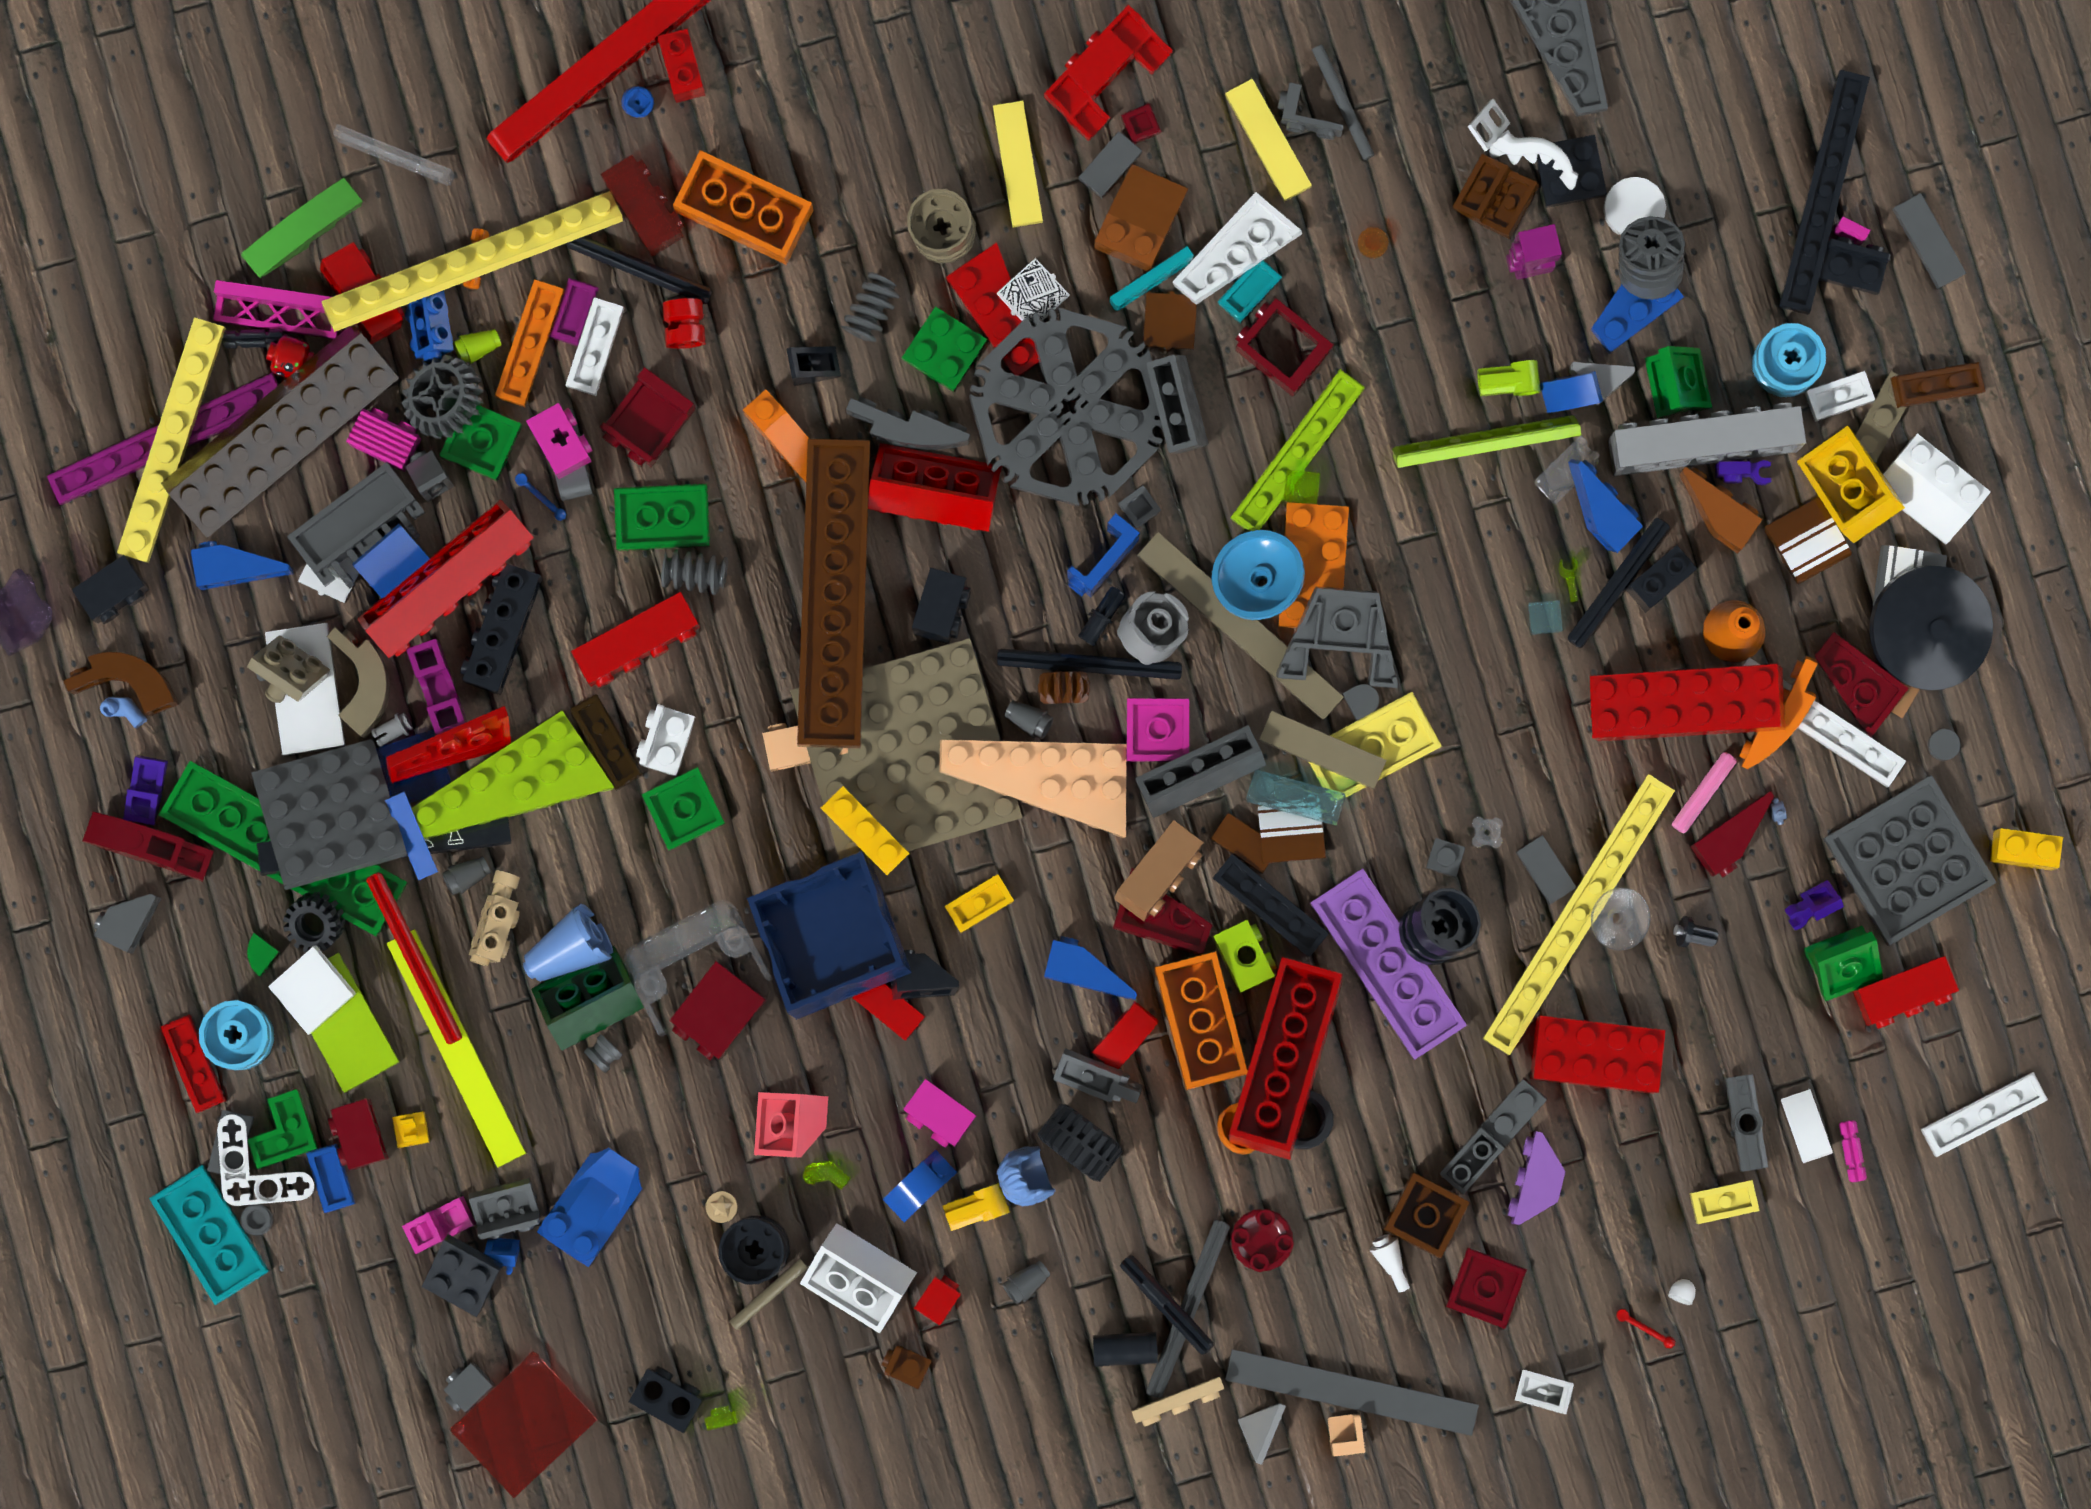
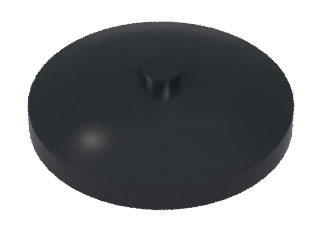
(1931, 627)

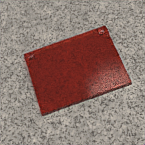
(523, 1424)

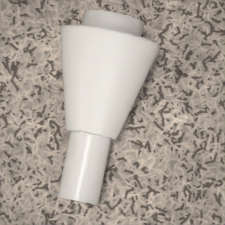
(1388, 1254)

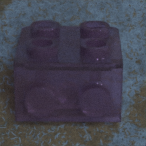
(22, 613)

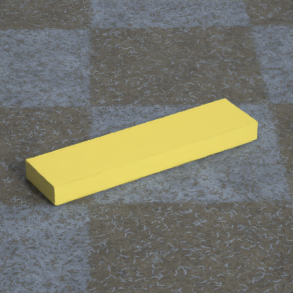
(1268, 140)
(1017, 164)

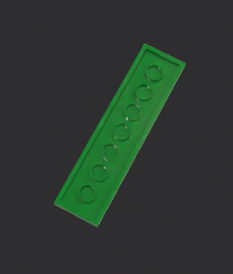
(235, 825)

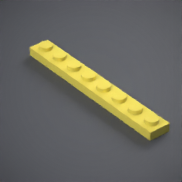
(171, 439)

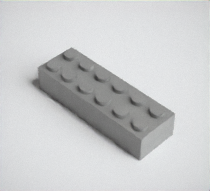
(1706, 440)

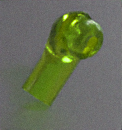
(825, 1171)

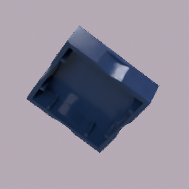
(829, 935)

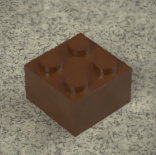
(1426, 1215)

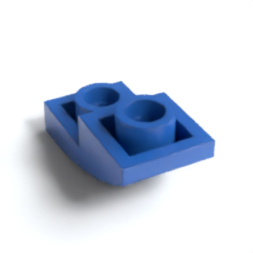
(1571, 392)

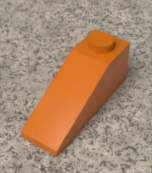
(779, 431)

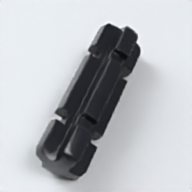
(251, 338)

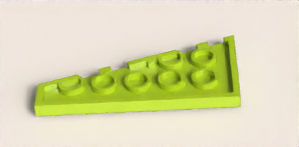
(527, 775)

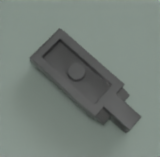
(1096, 1078)

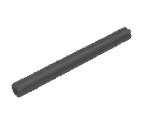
(1190, 1305)

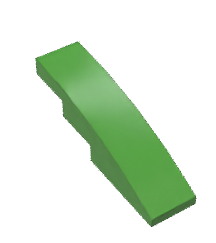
(301, 228)

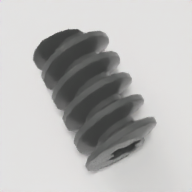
(871, 307)
(694, 572)

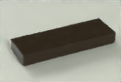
(606, 742)

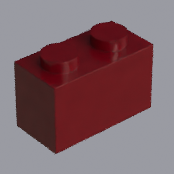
(358, 1134)

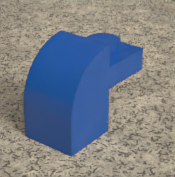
(919, 1185)

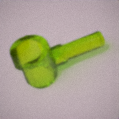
(1570, 578)

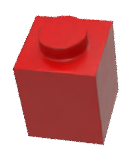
(938, 1299)

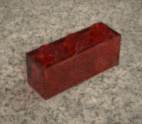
(643, 204)

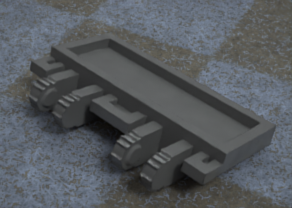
(355, 522)

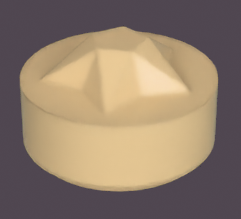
(721, 1207)

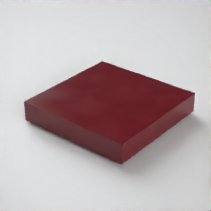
(1486, 1288)

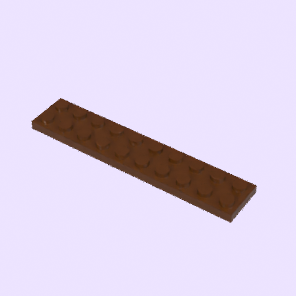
(833, 593)

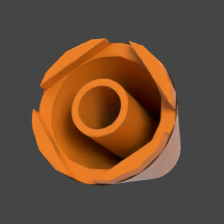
(1727, 638)

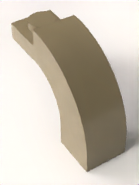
(373, 691)

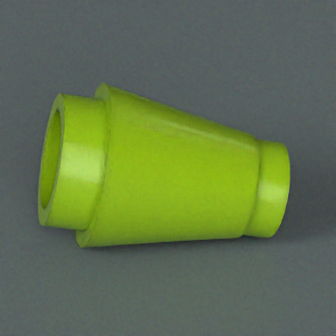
(476, 345)

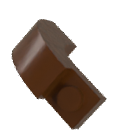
(148, 683)

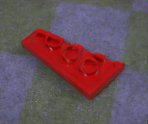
(977, 288)
(461, 743)

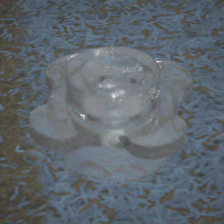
(1493, 826)

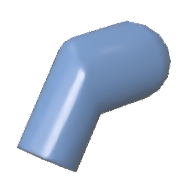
(123, 707)

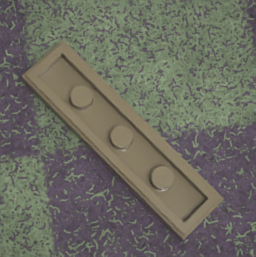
(1322, 750)

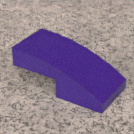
(145, 790)

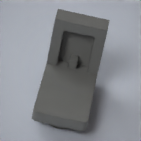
(1298, 124)

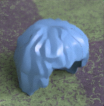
(1024, 1177)

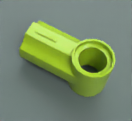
(1518, 378)

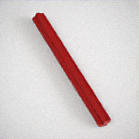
(414, 958)

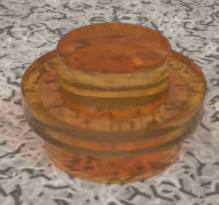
(1373, 242)

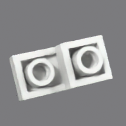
(1806, 1126)

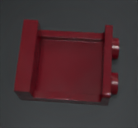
(647, 419)
(716, 1011)

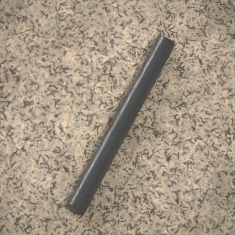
(1343, 102)

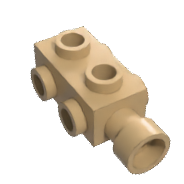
(496, 927)

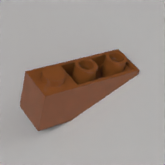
(1722, 515)

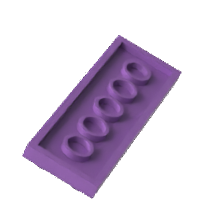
(1397, 982)

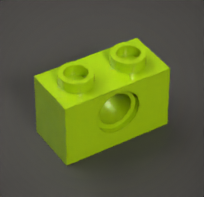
(1245, 975)

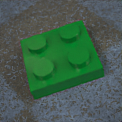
(944, 349)
(483, 444)
(683, 809)

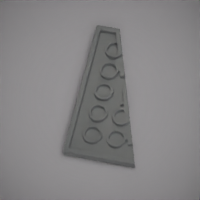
(1568, 47)

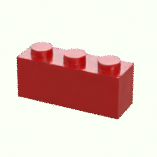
(350, 269)
(1906, 992)

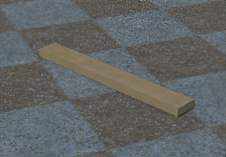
(1246, 633)

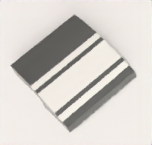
(1896, 560)

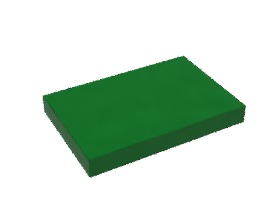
(661, 517)

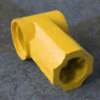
(983, 1205)

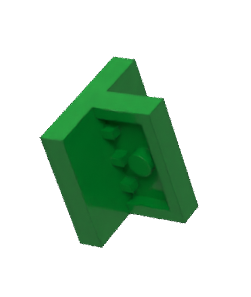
(1678, 381)
(1845, 962)

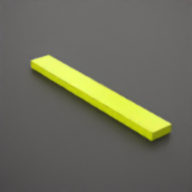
(465, 1069)

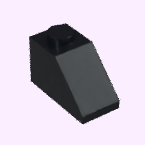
(925, 981)

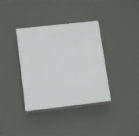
(312, 990)

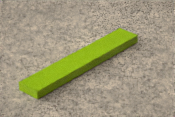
(1486, 441)
(1298, 451)

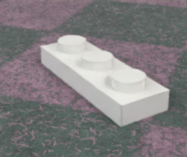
(594, 346)

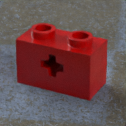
(681, 65)

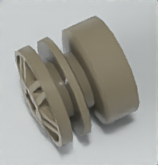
(924, 223)

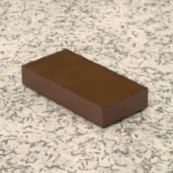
(1240, 841)

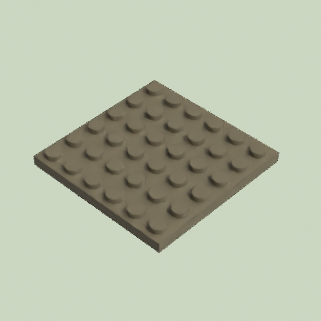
(897, 769)

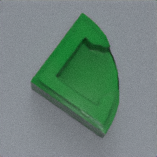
(260, 954)

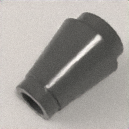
(1030, 719)
(465, 875)
(1025, 1282)

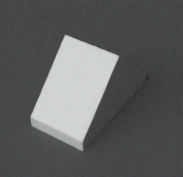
(1544, 1391)

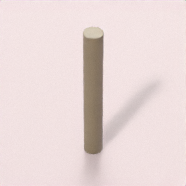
(768, 1294)

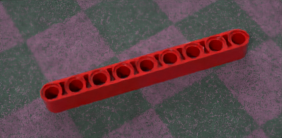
(589, 75)

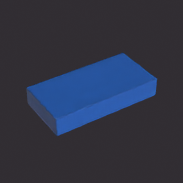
(330, 1179)

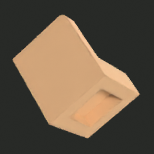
(1346, 1434)

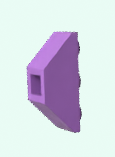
(1538, 1181)

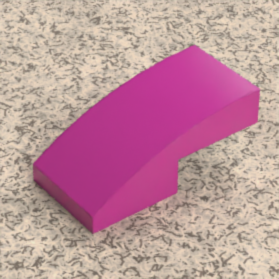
(436, 1225)

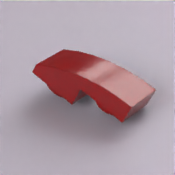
(1125, 1036)

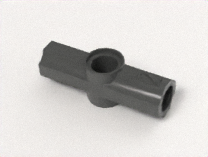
(1744, 1101)

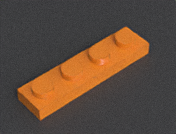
(529, 343)

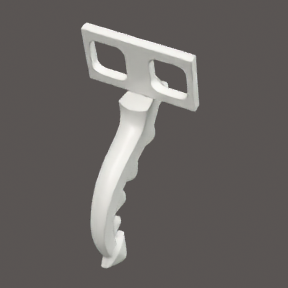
(1529, 147)

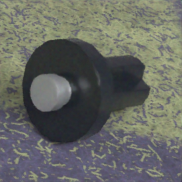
(1689, 932)

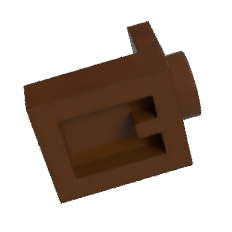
(906, 1366)

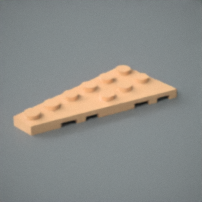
(1062, 778)

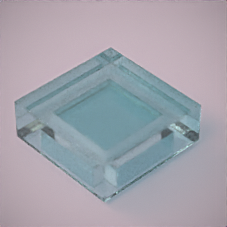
(1545, 617)

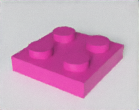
(1157, 729)

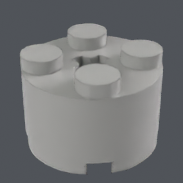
(1153, 627)

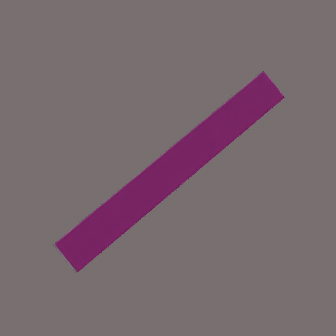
(134, 452)

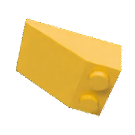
(1850, 485)

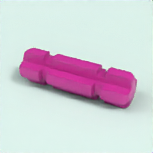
(1852, 1151)

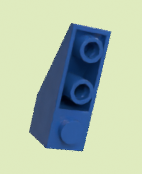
(1603, 513)

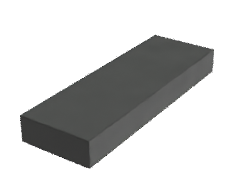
(1929, 241)

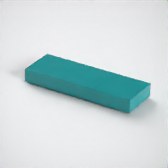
(1151, 279)

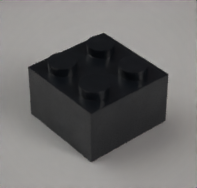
(940, 606)

